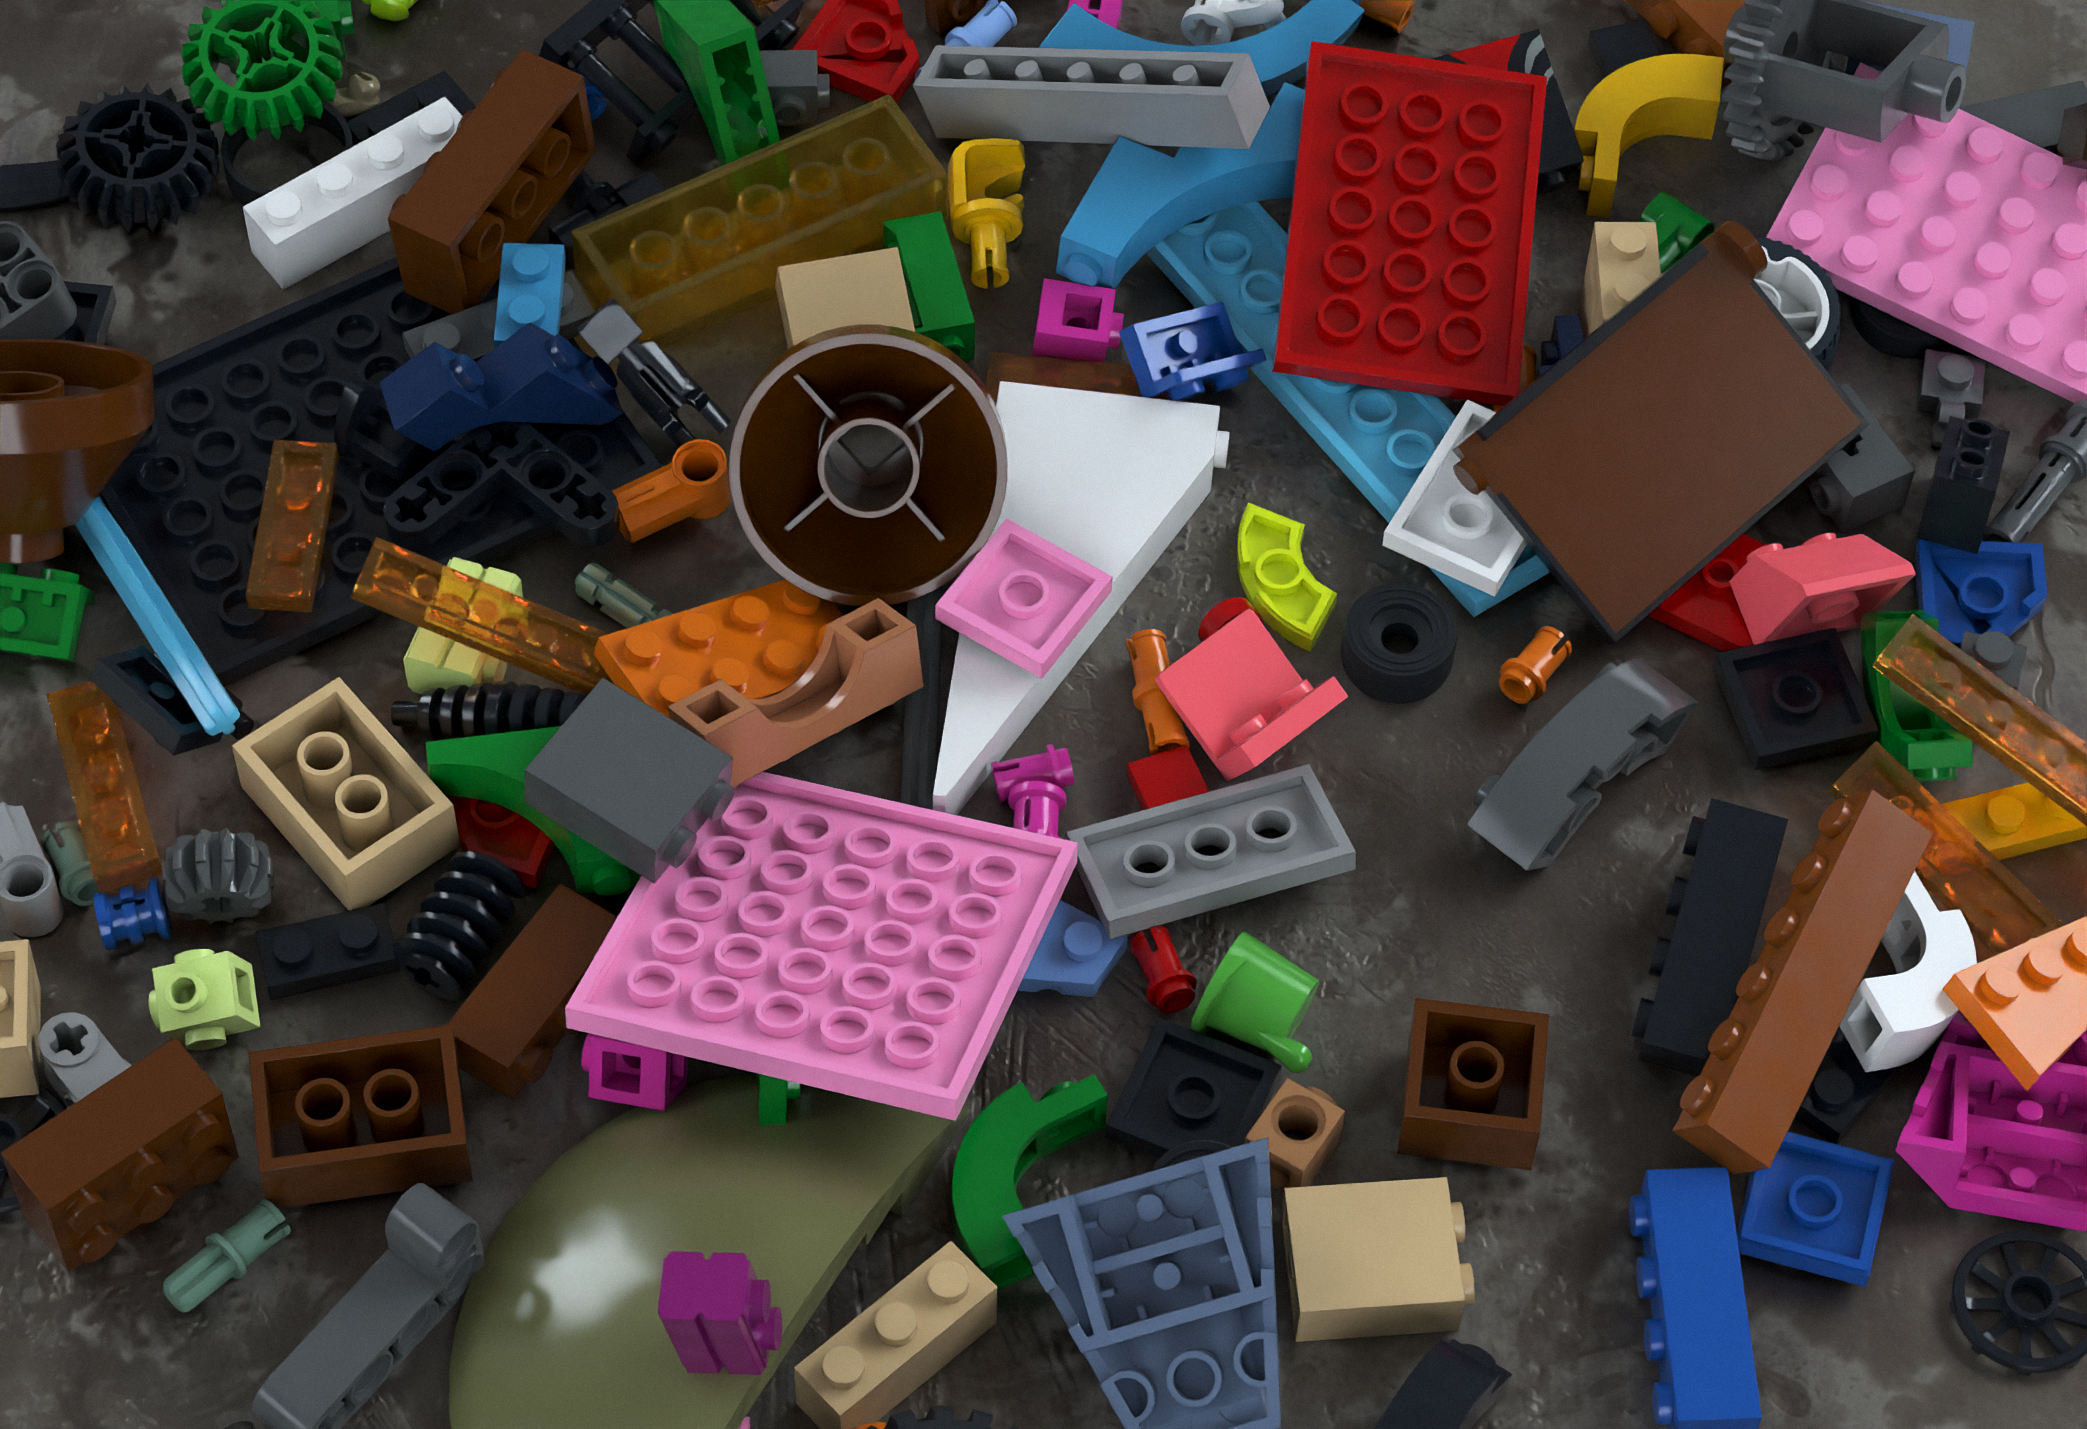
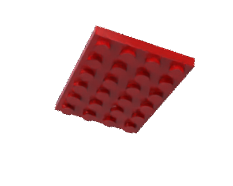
(1411, 224)

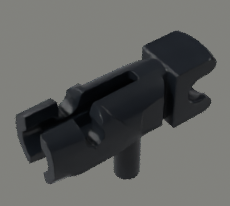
(649, 372)

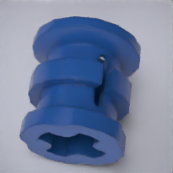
(132, 914)

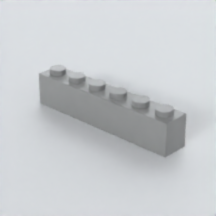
(1093, 96)

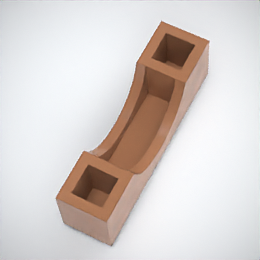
(861, 667)

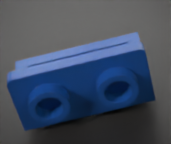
(1187, 351)

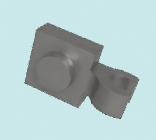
(1950, 387)

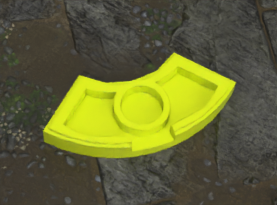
(1277, 578)

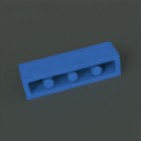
(1696, 1301)

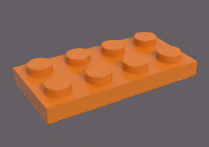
(749, 640)

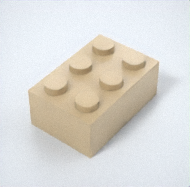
(346, 795)

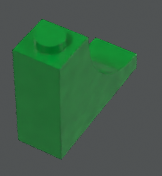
(724, 72)
(494, 771)

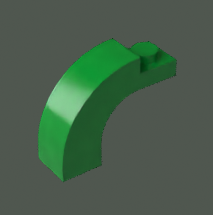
(1907, 728)
(998, 1152)

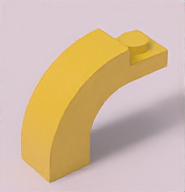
(1638, 102)

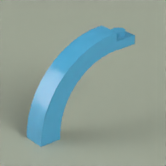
(1276, 53)

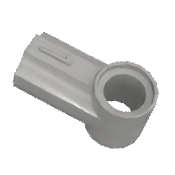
(24, 873)

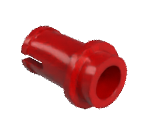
(1168, 982)

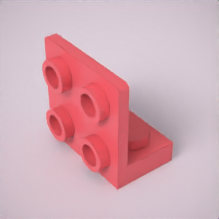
(1244, 695)

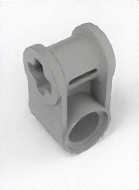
(77, 1056)

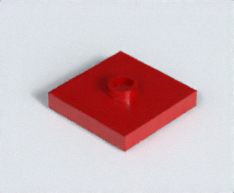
(1707, 604)

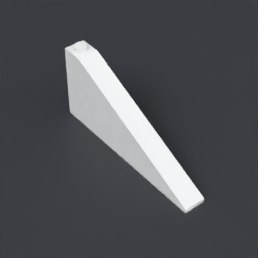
(1107, 485)

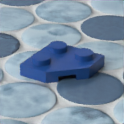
(1982, 590)

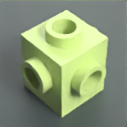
(204, 998)

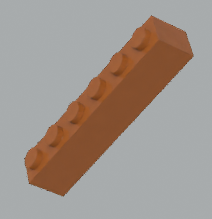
(1801, 982)

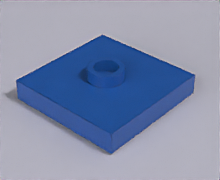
(1816, 1209)

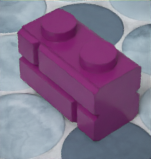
(718, 1313)

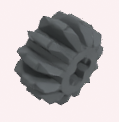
(217, 876)

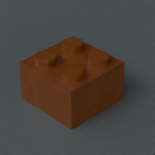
(1473, 1084)

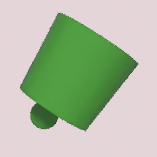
(1259, 1001)

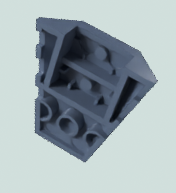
(1170, 1289)

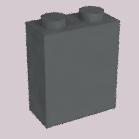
(630, 781)

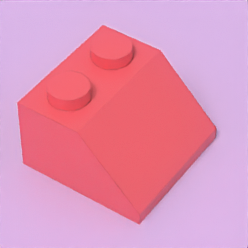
(1816, 585)

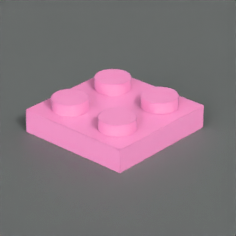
(1023, 598)

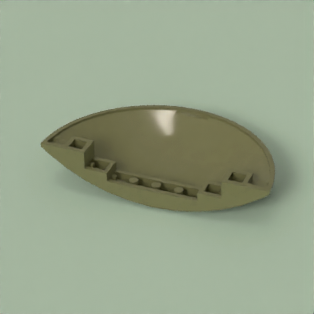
(569, 1286)

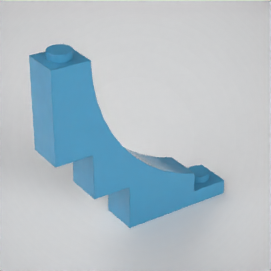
(1150, 195)

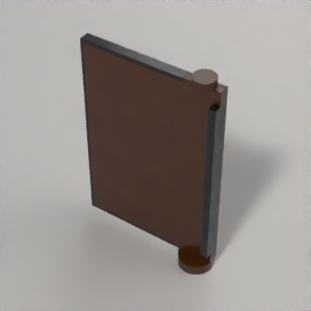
(1661, 434)

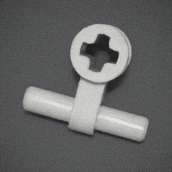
(1214, 20)

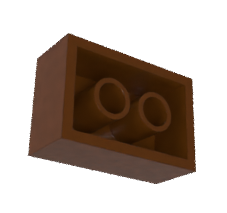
(359, 1116)
(121, 1155)

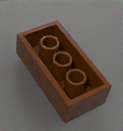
(492, 182)

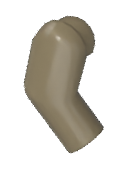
(358, 96)

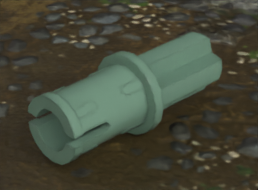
(225, 1256)

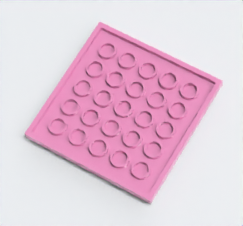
(831, 944)

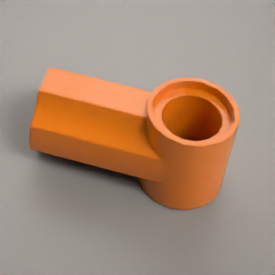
(672, 493)

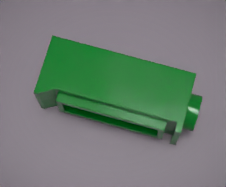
(933, 281)

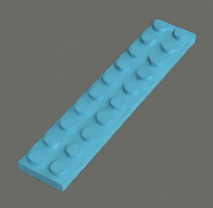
(1368, 431)

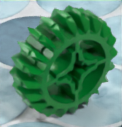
(270, 82)

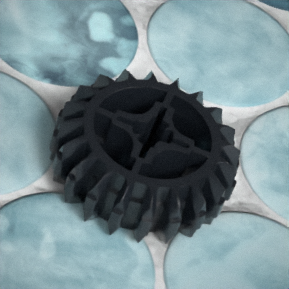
(107, 139)

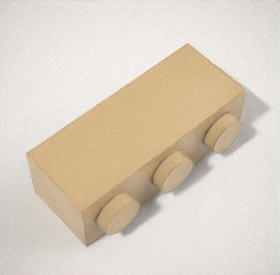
(897, 1342)

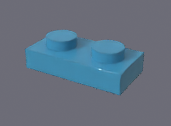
(529, 288)

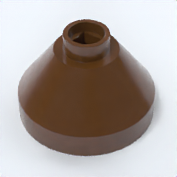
(64, 433)
(856, 527)

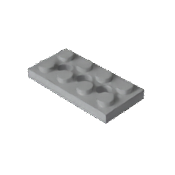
(1196, 883)

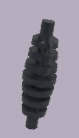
(485, 709)

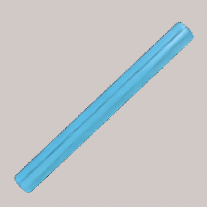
(157, 620)

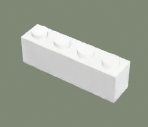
(345, 198)

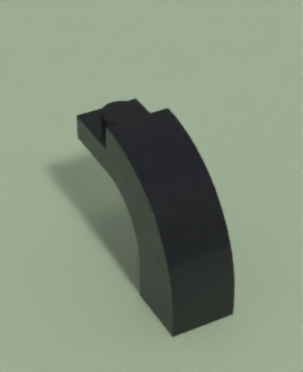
(1447, 1389)

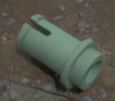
(71, 863)

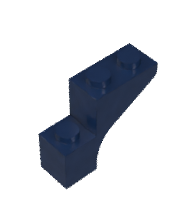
(521, 380)

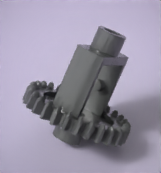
(1789, 83)

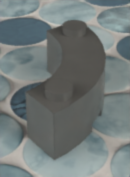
(1552, 784)

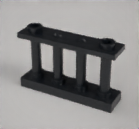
(575, 48)

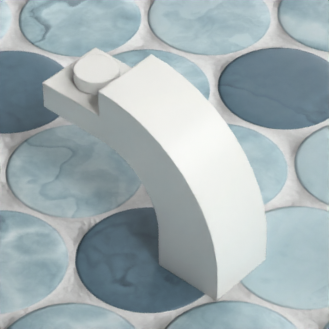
(1906, 1012)

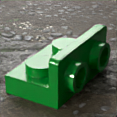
(41, 614)

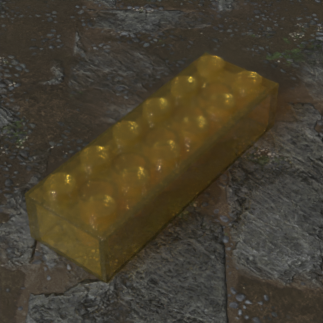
(723, 235)

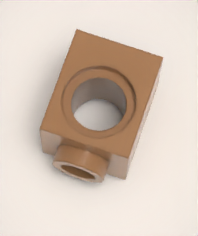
(1303, 1109)

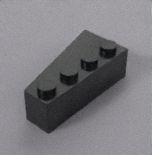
(1712, 935)

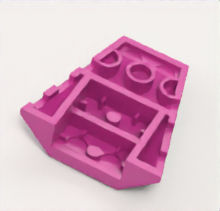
(1995, 1144)

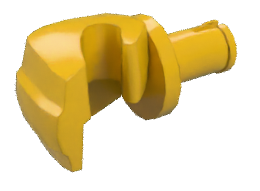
(977, 180)

